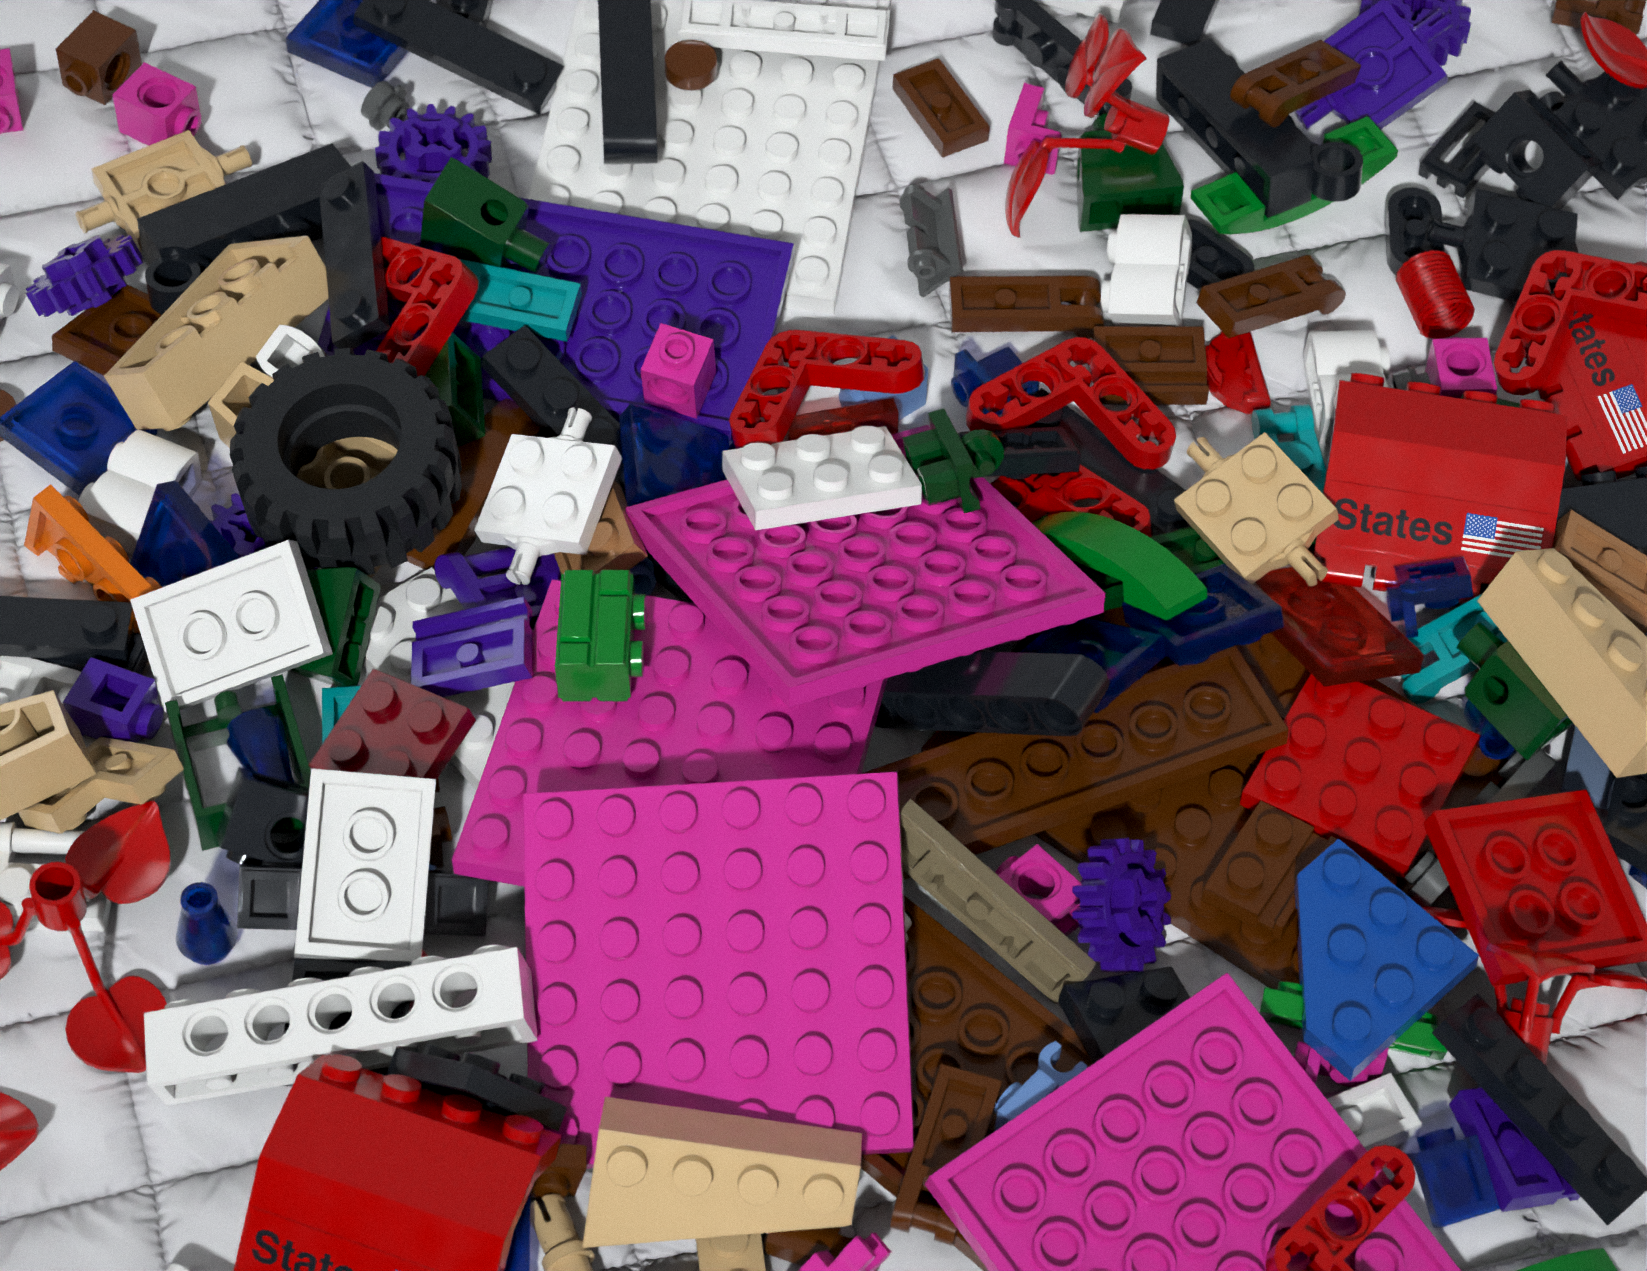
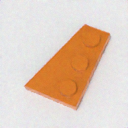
(83, 553)

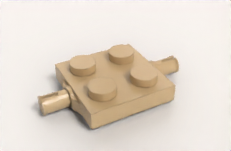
(155, 180)
(1256, 510)

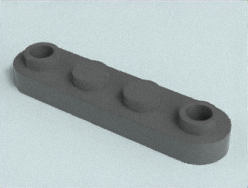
(1520, 779)

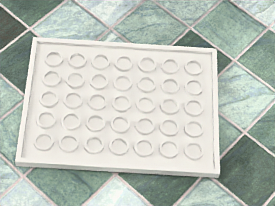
(752, 154)

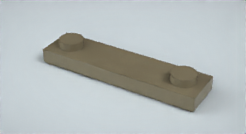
(989, 905)

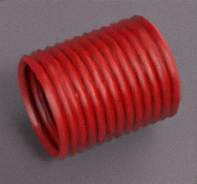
(1435, 294)

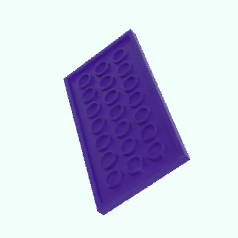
(630, 282)

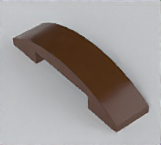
(479, 466)

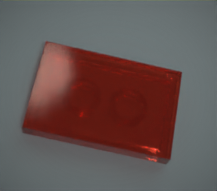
(1337, 631)

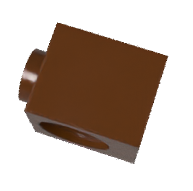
(98, 57)

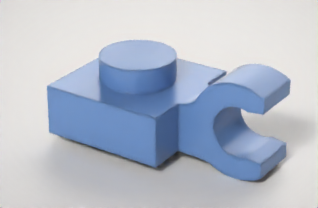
(1044, 1081)

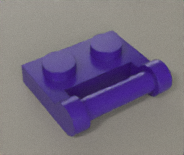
(461, 576)

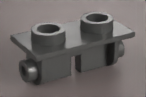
(932, 237)

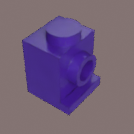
(114, 703)

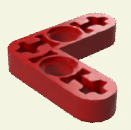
(1572, 294)
(434, 297)
(881, 367)
(1071, 385)
(1059, 492)
(1312, 1233)

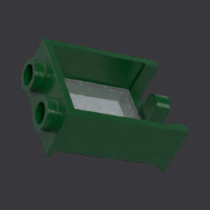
(213, 767)

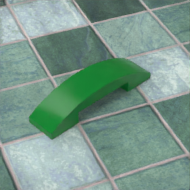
(1237, 210)
(1149, 572)

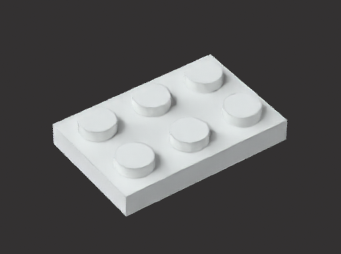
(821, 477)
(231, 625)
(365, 867)

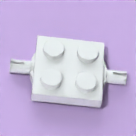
(548, 495)

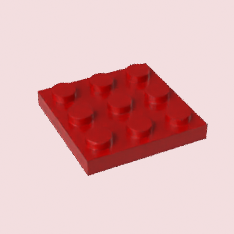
(1363, 770)
(1540, 880)

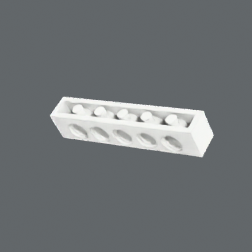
(496, 1018)

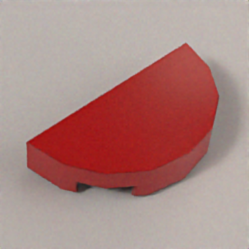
(1236, 374)

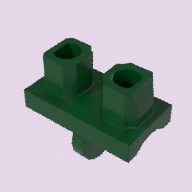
(948, 462)

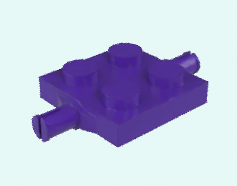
(1393, 71)

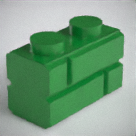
(597, 635)

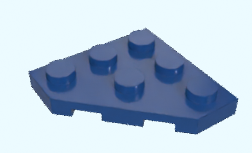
(1367, 959)

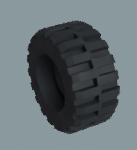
(335, 401)

